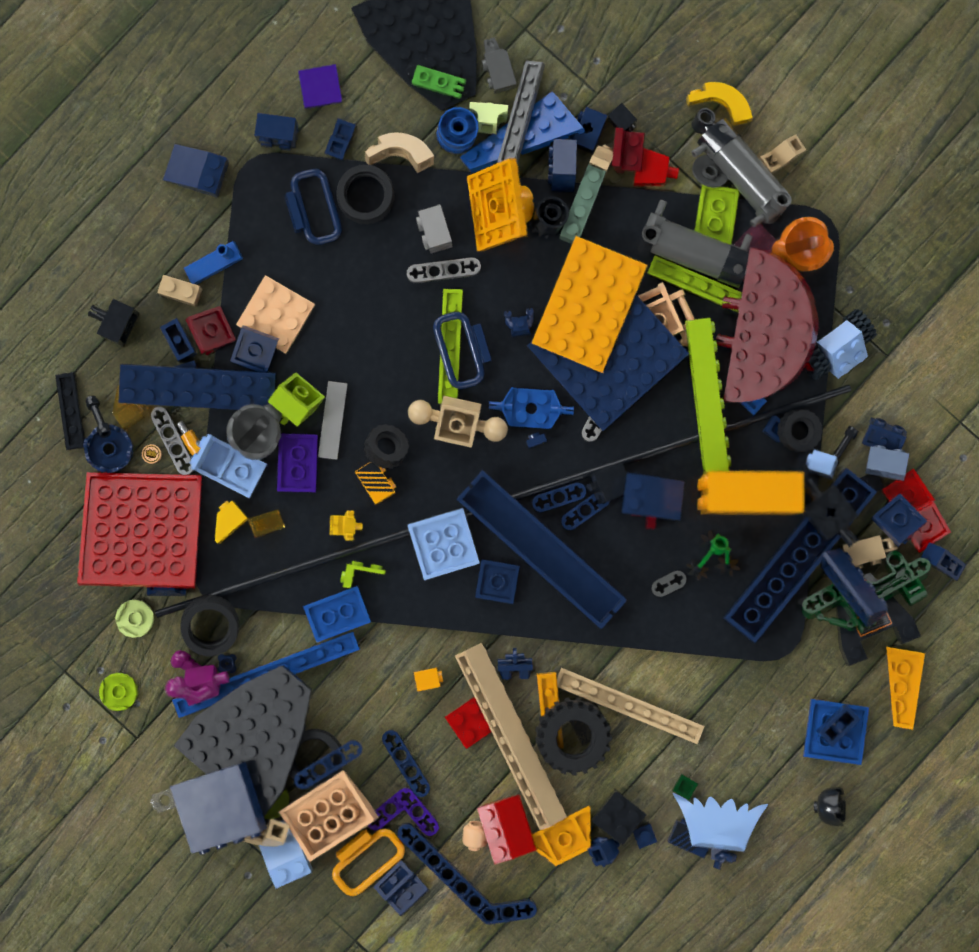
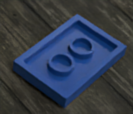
(337, 614)

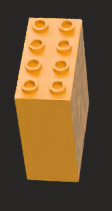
(751, 493)

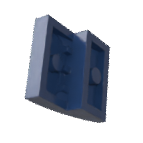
(401, 888)

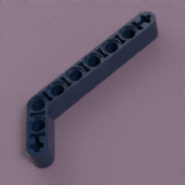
(458, 877)

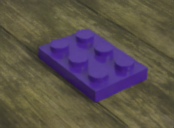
(297, 463)

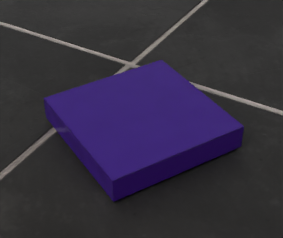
(320, 86)

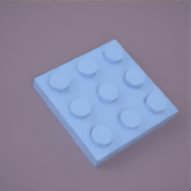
(443, 543)

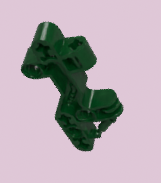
(900, 580)

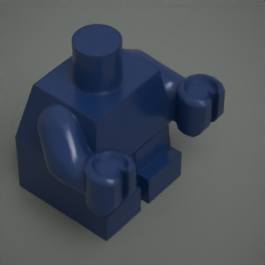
(521, 325)
(603, 851)
(721, 856)

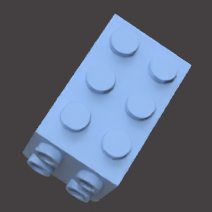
(227, 466)

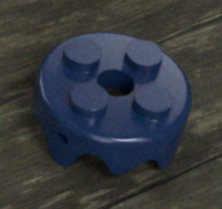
(95, 453)

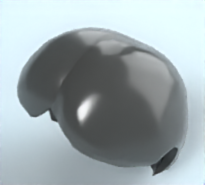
(254, 430)

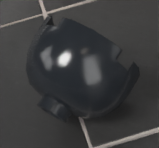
(831, 806)

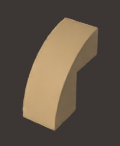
(783, 154)
(273, 836)

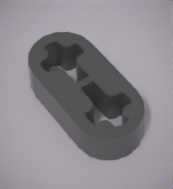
(671, 587)

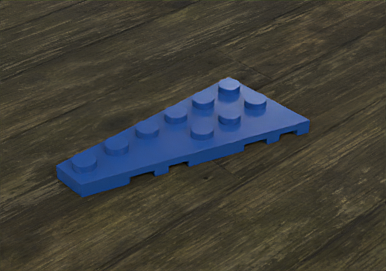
(548, 122)

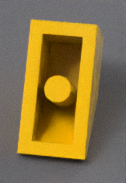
(228, 520)

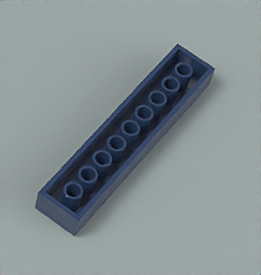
(791, 565)

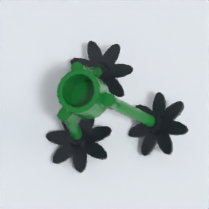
(718, 546)

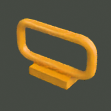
(356, 847)

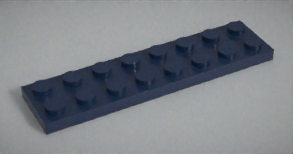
(194, 386)

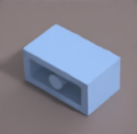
(822, 464)

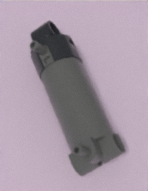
(741, 166)
(696, 250)

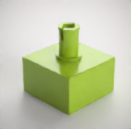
(296, 399)

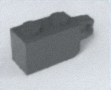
(498, 66)

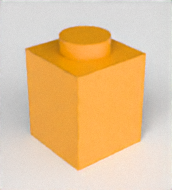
(428, 679)

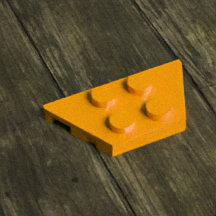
(565, 838)

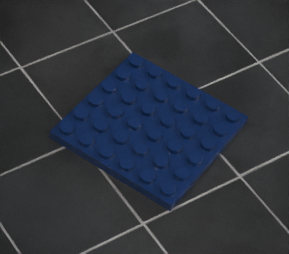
(636, 364)

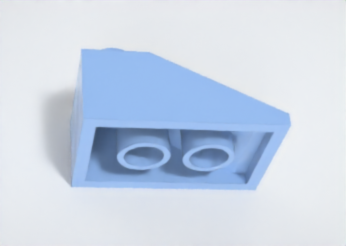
(286, 861)

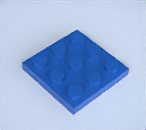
(848, 748)

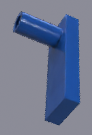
(213, 263)

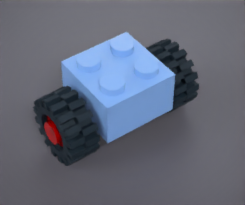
(842, 347)

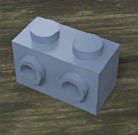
(887, 462)

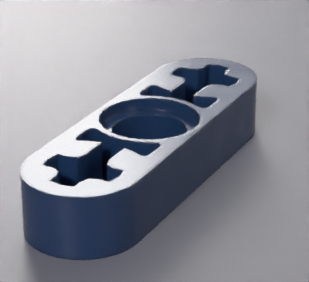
(547, 506)
(570, 514)

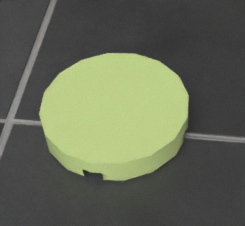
(134, 618)

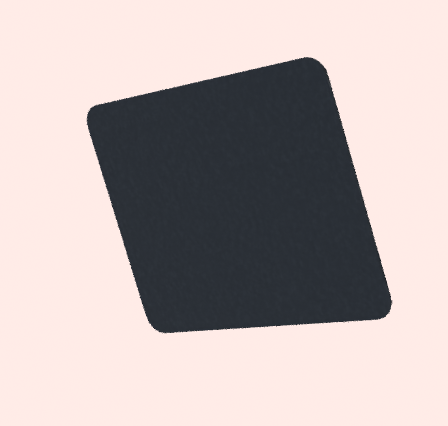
(380, 340)

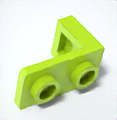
(347, 577)

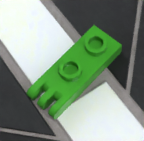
(438, 81)

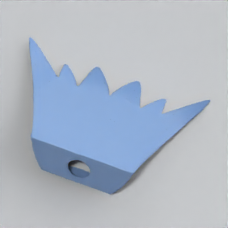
(719, 826)

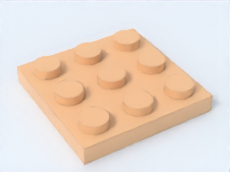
(276, 312)

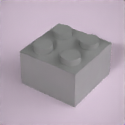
(435, 229)

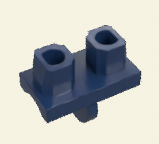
(515, 662)

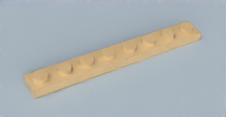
(629, 706)

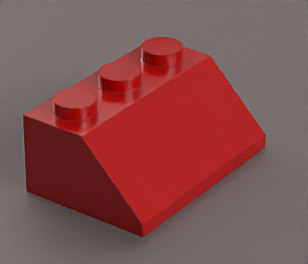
(506, 829)

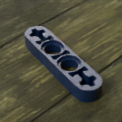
(409, 761)
(327, 762)

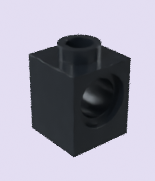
(622, 118)

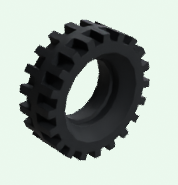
(558, 716)

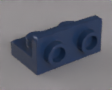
(884, 435)

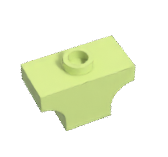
(489, 116)

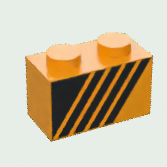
(375, 482)

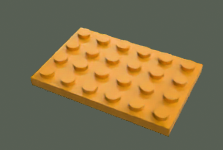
(589, 304)

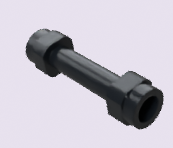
(103, 428)
(850, 434)

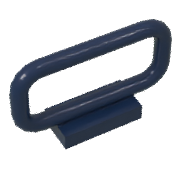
(298, 212)
(477, 346)

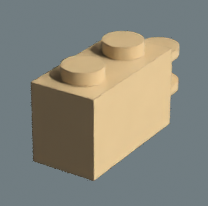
(868, 550)

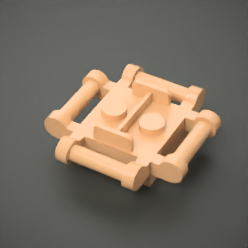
(666, 312)

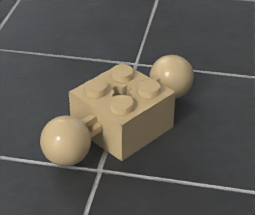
(456, 409)

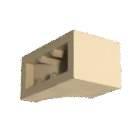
(602, 158)

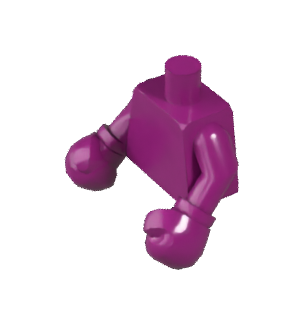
(199, 681)

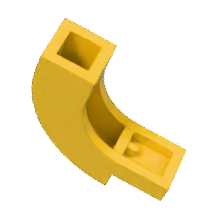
(727, 96)

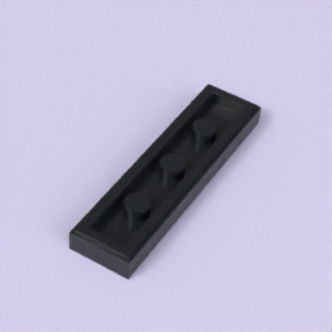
(70, 410)

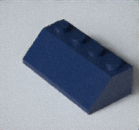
(853, 586)

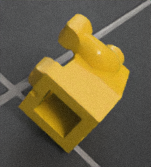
(344, 525)

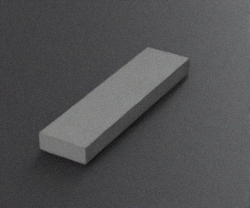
(332, 420)

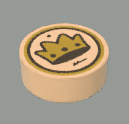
(151, 454)

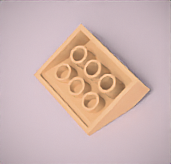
(328, 815)

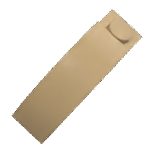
(401, 145)

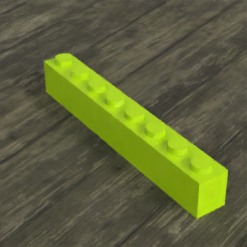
(707, 395)

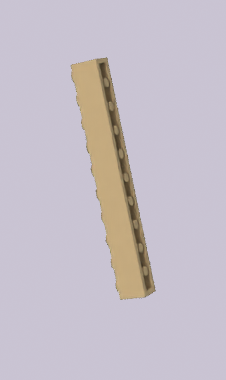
(511, 736)

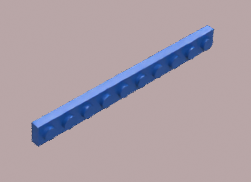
(296, 663)

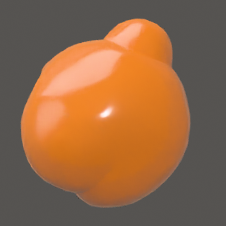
(805, 244)

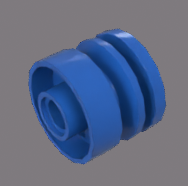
(459, 119)

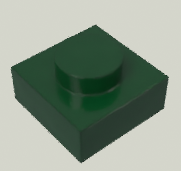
(685, 787)

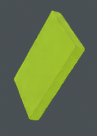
(717, 212)

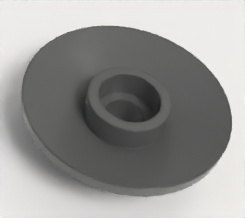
(708, 172)

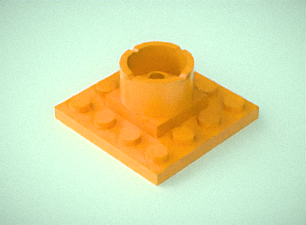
(499, 204)

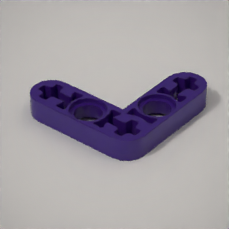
(400, 806)

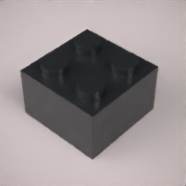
(618, 817)

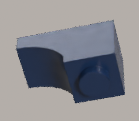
(944, 561)

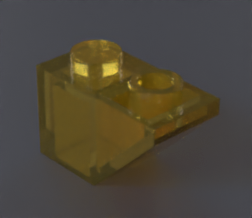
(127, 413)

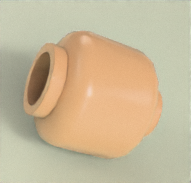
(474, 836)

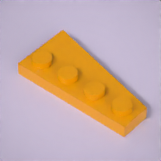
(904, 677)

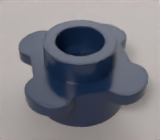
(223, 659)

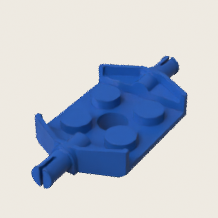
(515, 408)

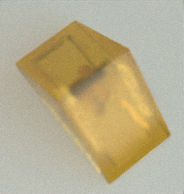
(266, 523)

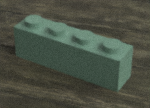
(582, 204)

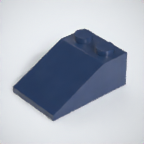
(196, 170)
(652, 497)

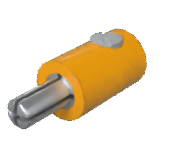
(189, 439)

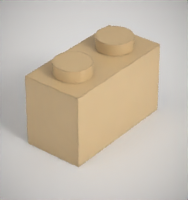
(180, 290)

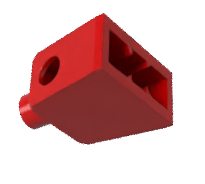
(654, 170)

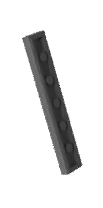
(521, 111)

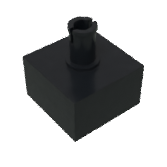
(116, 321)

